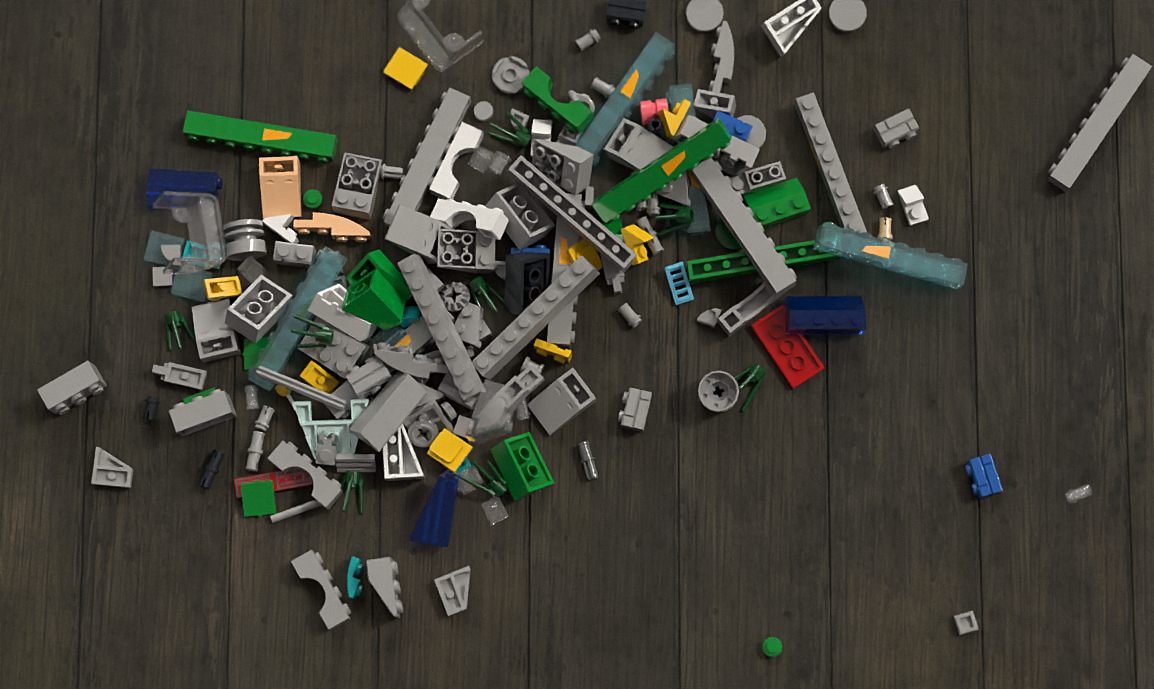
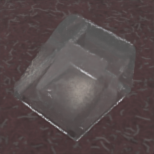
(481, 159)
(494, 510)

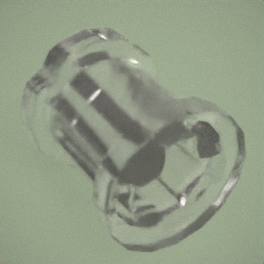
(499, 163)

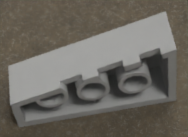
(733, 159)

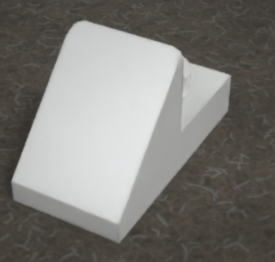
(540, 130)
(913, 206)
(279, 224)

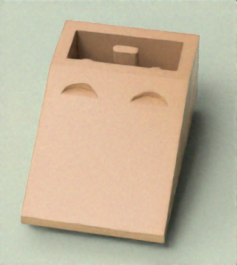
(280, 186)

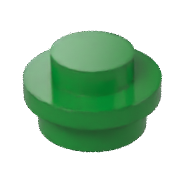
(312, 198)
(772, 646)

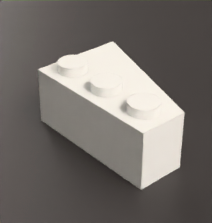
(789, 24)
(328, 307)
(400, 458)

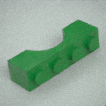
(574, 114)

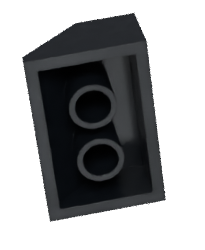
(525, 279)

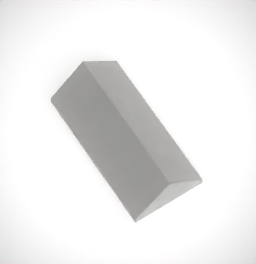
(388, 410)

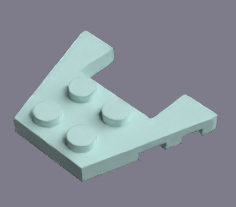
(345, 440)

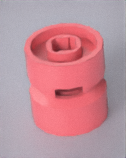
(651, 110)

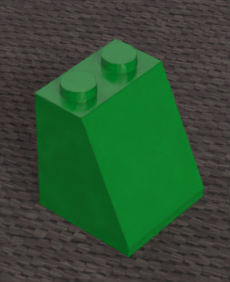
(375, 301)

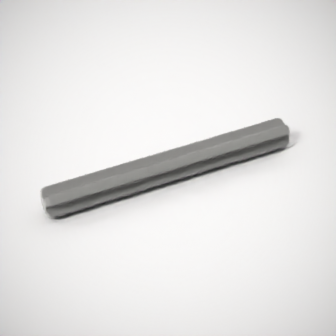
(301, 388)

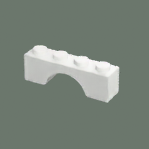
(465, 141)
(488, 221)

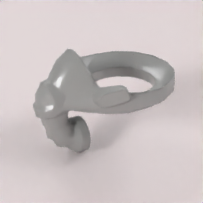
(581, 97)

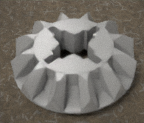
(460, 301)
(420, 439)

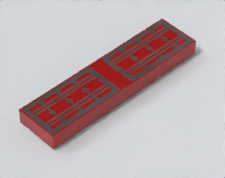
(281, 481)

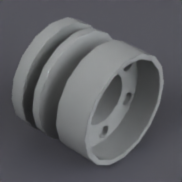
(244, 238)
(723, 381)

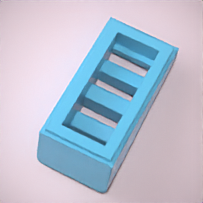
(679, 266)

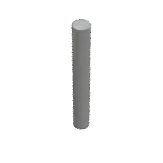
(295, 510)

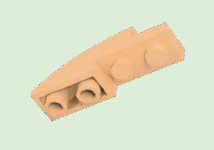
(340, 227)

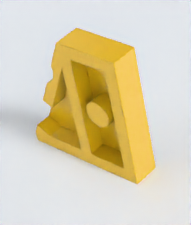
(544, 348)

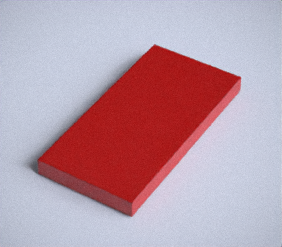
(788, 351)

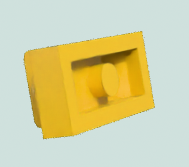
(672, 121)
(634, 240)
(222, 288)
(319, 378)

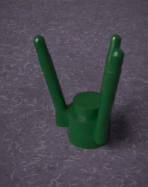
(520, 139)
(684, 216)
(479, 287)
(174, 321)
(323, 336)
(754, 374)
(351, 481)
(496, 485)

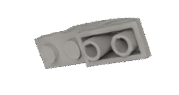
(723, 54)
(758, 178)
(403, 360)
(524, 385)

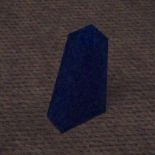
(181, 181)
(438, 514)

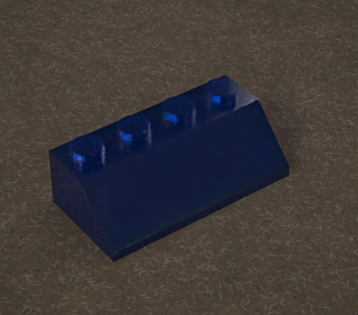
(825, 315)

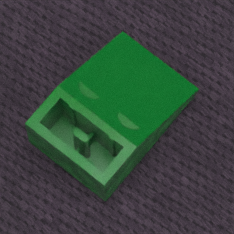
(379, 261)

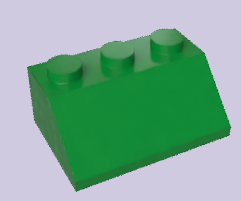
(778, 203)
(521, 466)

